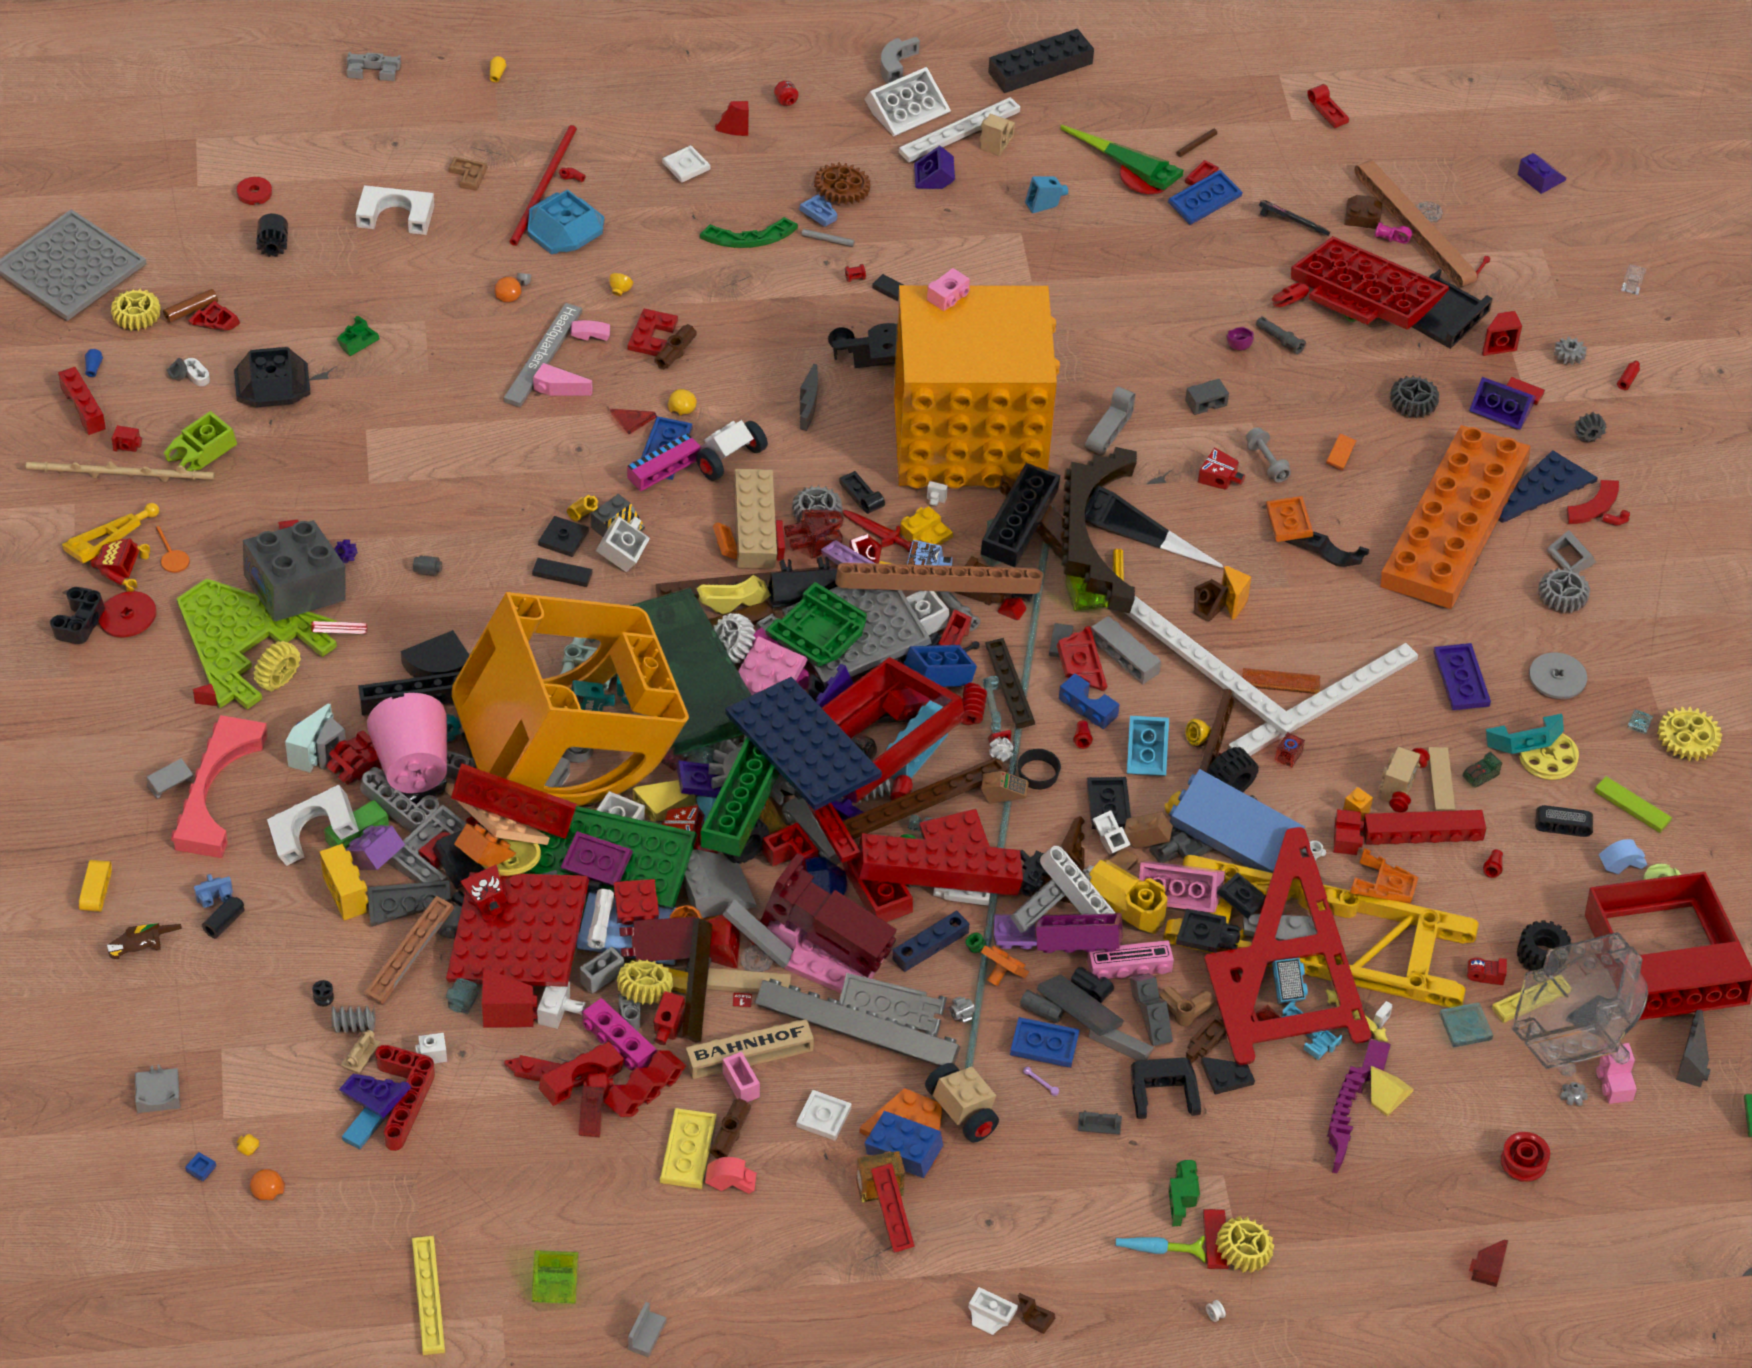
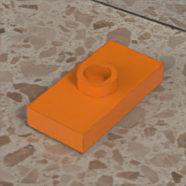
(725, 540)

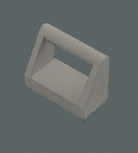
(1569, 539)
(332, 734)

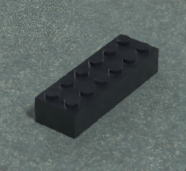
(1041, 60)
(1020, 515)

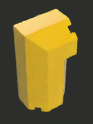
(1139, 901)

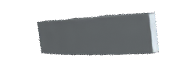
(808, 398)

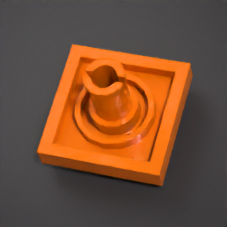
(1003, 964)

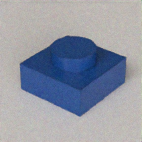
(200, 1166)

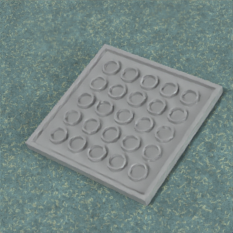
(69, 264)
(887, 632)

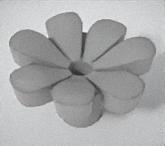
(1574, 1093)

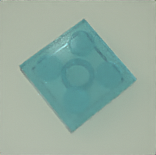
(1466, 1024)

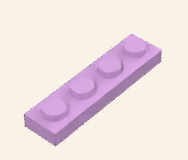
(842, 554)

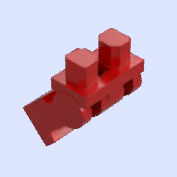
(354, 756)

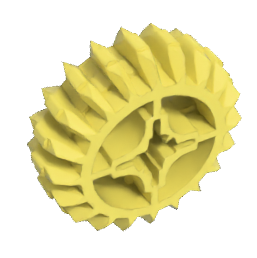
(135, 309)
(277, 665)
(644, 981)
(1247, 1239)

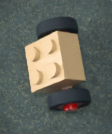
(965, 1099)

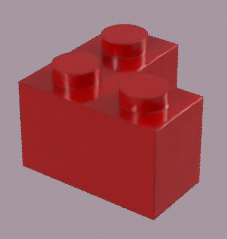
(787, 843)

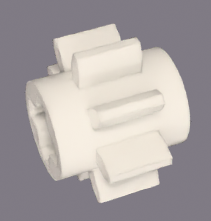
(1001, 749)

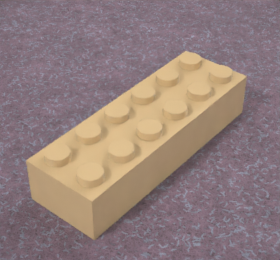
(755, 518)

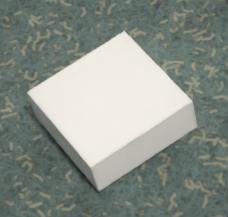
(1383, 1014)

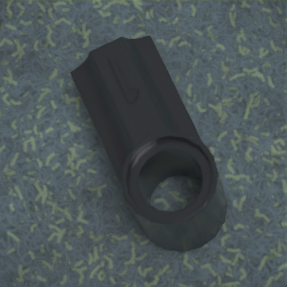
(1096, 987)

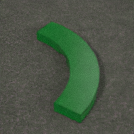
(749, 239)

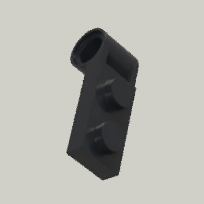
(862, 493)

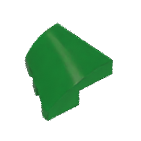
(357, 336)

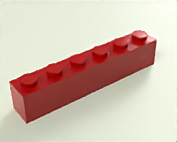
(1424, 827)

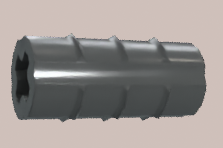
(1041, 1006)

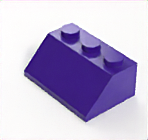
(1502, 403)

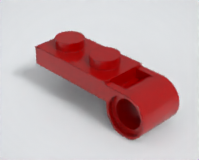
(1320, 98)

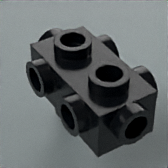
(1033, 873)

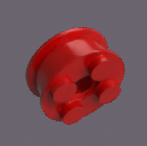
(1525, 1156)

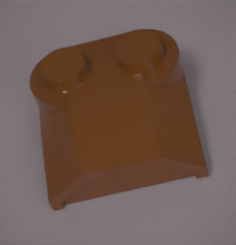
(1363, 212)

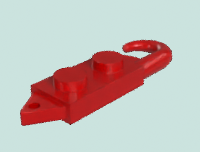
(534, 1068)

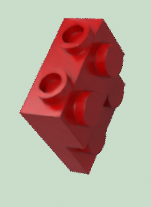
(635, 901)

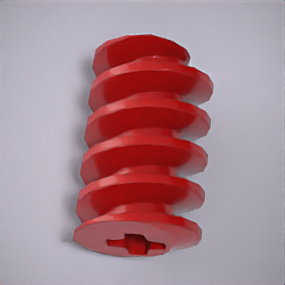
(974, 703)

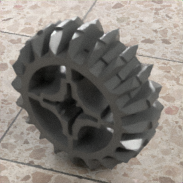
(1425, 397)

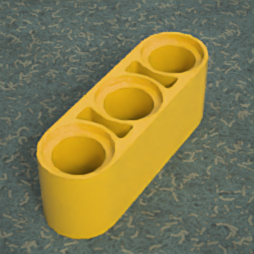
(95, 885)

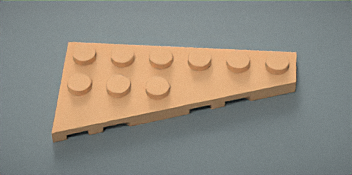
(501, 826)

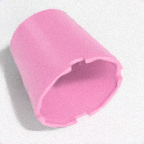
(410, 741)

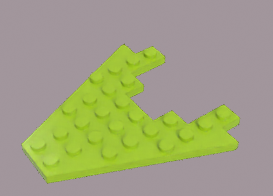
(230, 622)

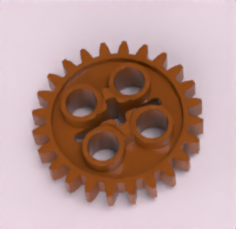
(842, 183)

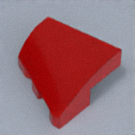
(735, 119)
(215, 317)

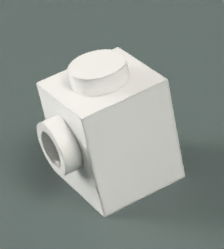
(432, 1046)

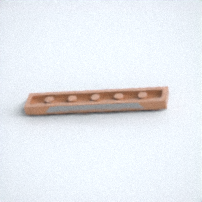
(409, 950)

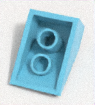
(1148, 745)

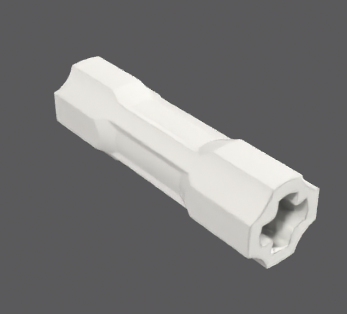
(598, 929)

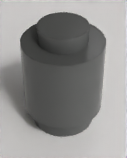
(427, 565)

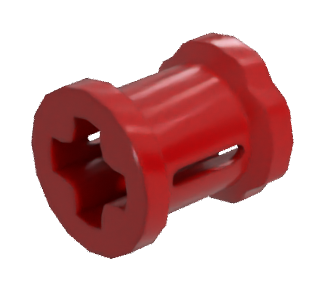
(855, 273)

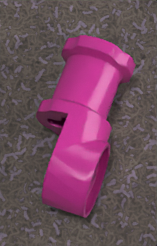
(1393, 234)

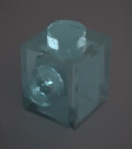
(462, 995)

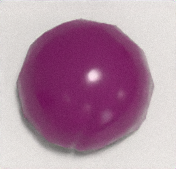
(1240, 338)

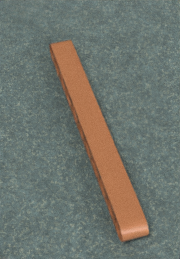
(1422, 229)
(939, 578)

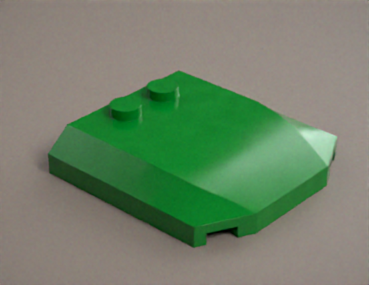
(819, 626)

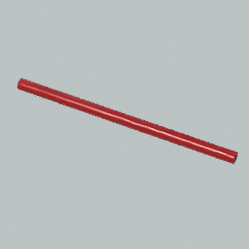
(543, 184)

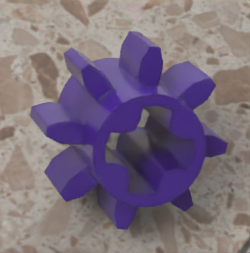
(346, 550)

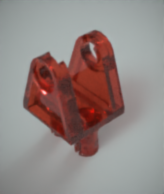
(815, 530)

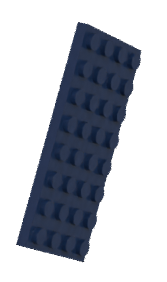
(803, 743)

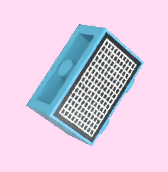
(1289, 980)

